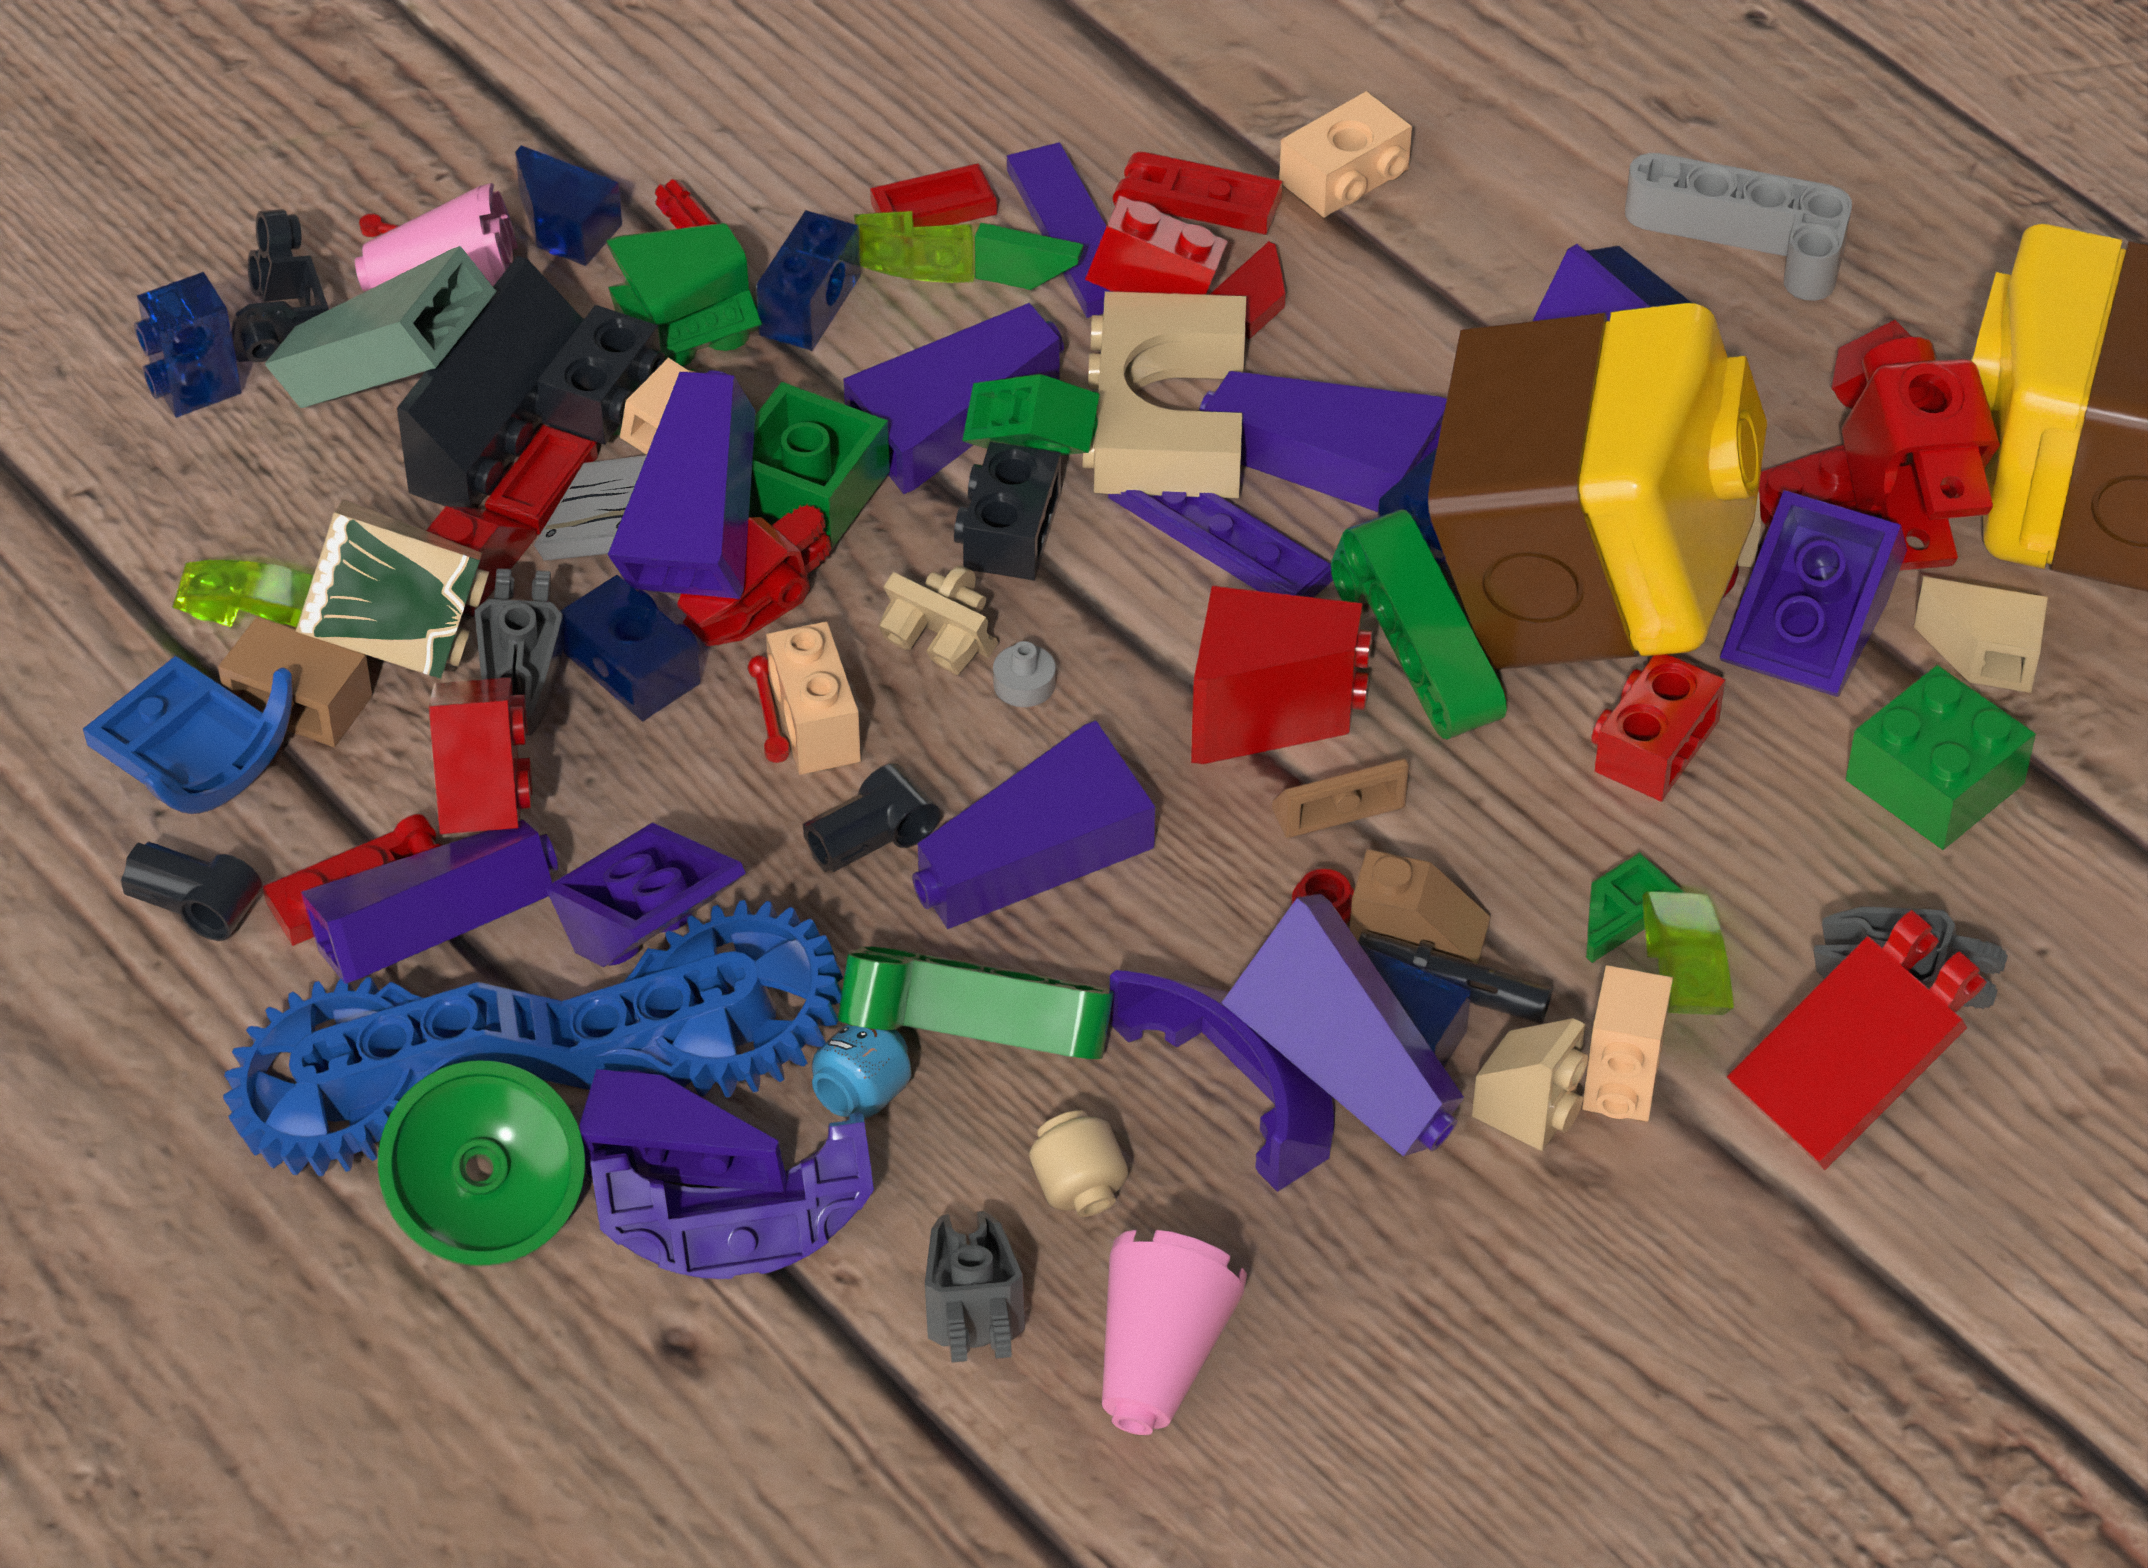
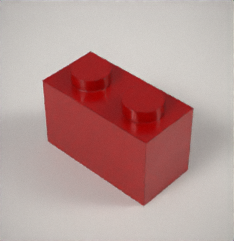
(1154, 253)

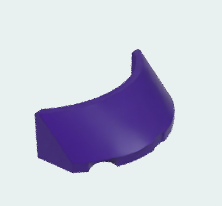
(1303, 1117)
(734, 1229)

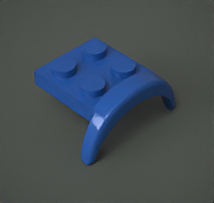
(192, 736)

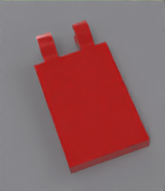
(1857, 1041)

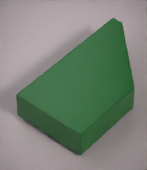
(1021, 257)

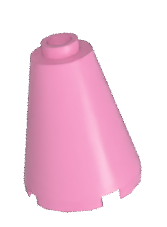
(472, 220)
(1162, 1323)

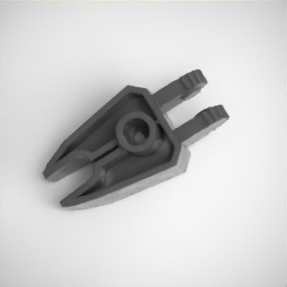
(522, 641)
(1849, 928)
(973, 1289)

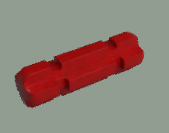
(680, 207)

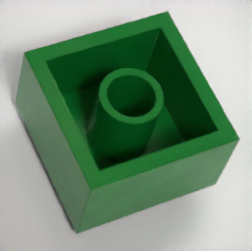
(815, 456)
(1940, 757)

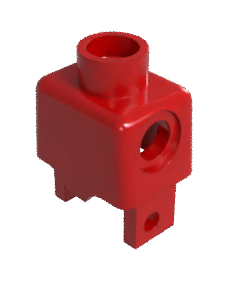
(1945, 422)

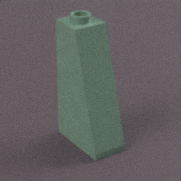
(383, 332)

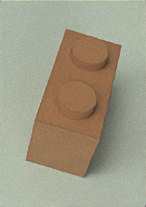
(327, 679)

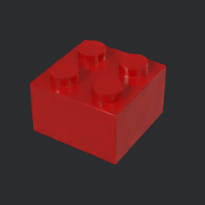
(476, 755)

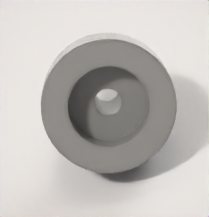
(1024, 675)

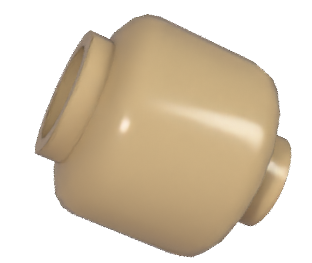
(1078, 1163)

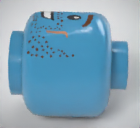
(860, 1070)

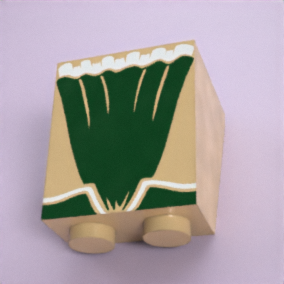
(392, 591)

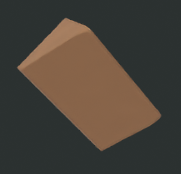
(1342, 798)

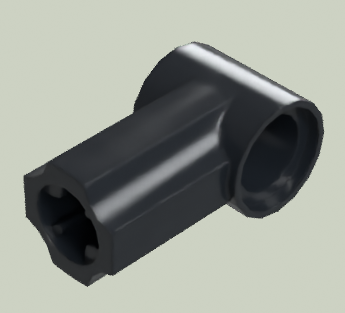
(884, 811)
(205, 894)

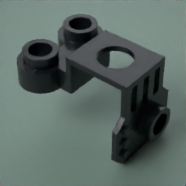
(276, 276)

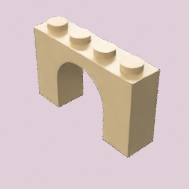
(1155, 340)

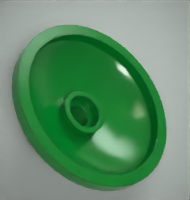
(490, 1115)

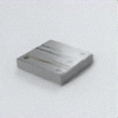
(590, 510)

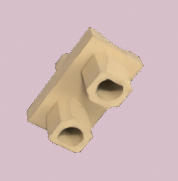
(943, 606)

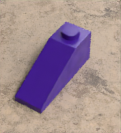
(676, 1134)

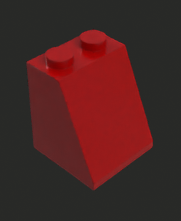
(1276, 672)

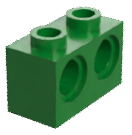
(1032, 414)

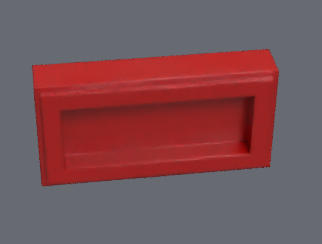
(939, 197)
(541, 477)

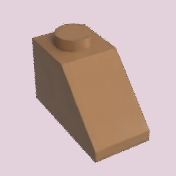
(1416, 903)

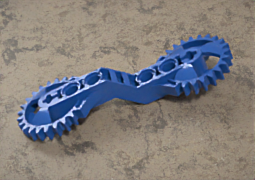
(668, 1018)

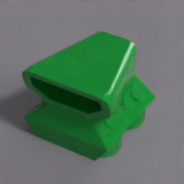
(687, 285)

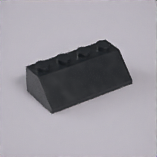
(482, 400)

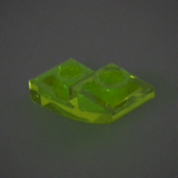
(916, 253)
(220, 587)
(1689, 948)

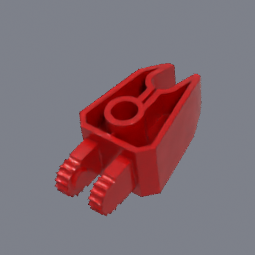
(773, 583)

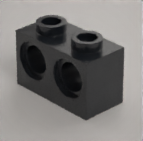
(597, 373)
(1009, 510)

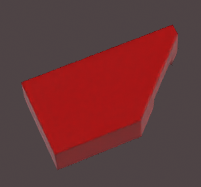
(1262, 285)

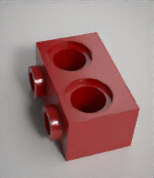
(1657, 725)

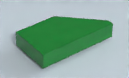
(1617, 904)

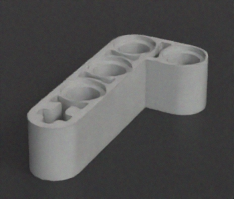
(1745, 211)

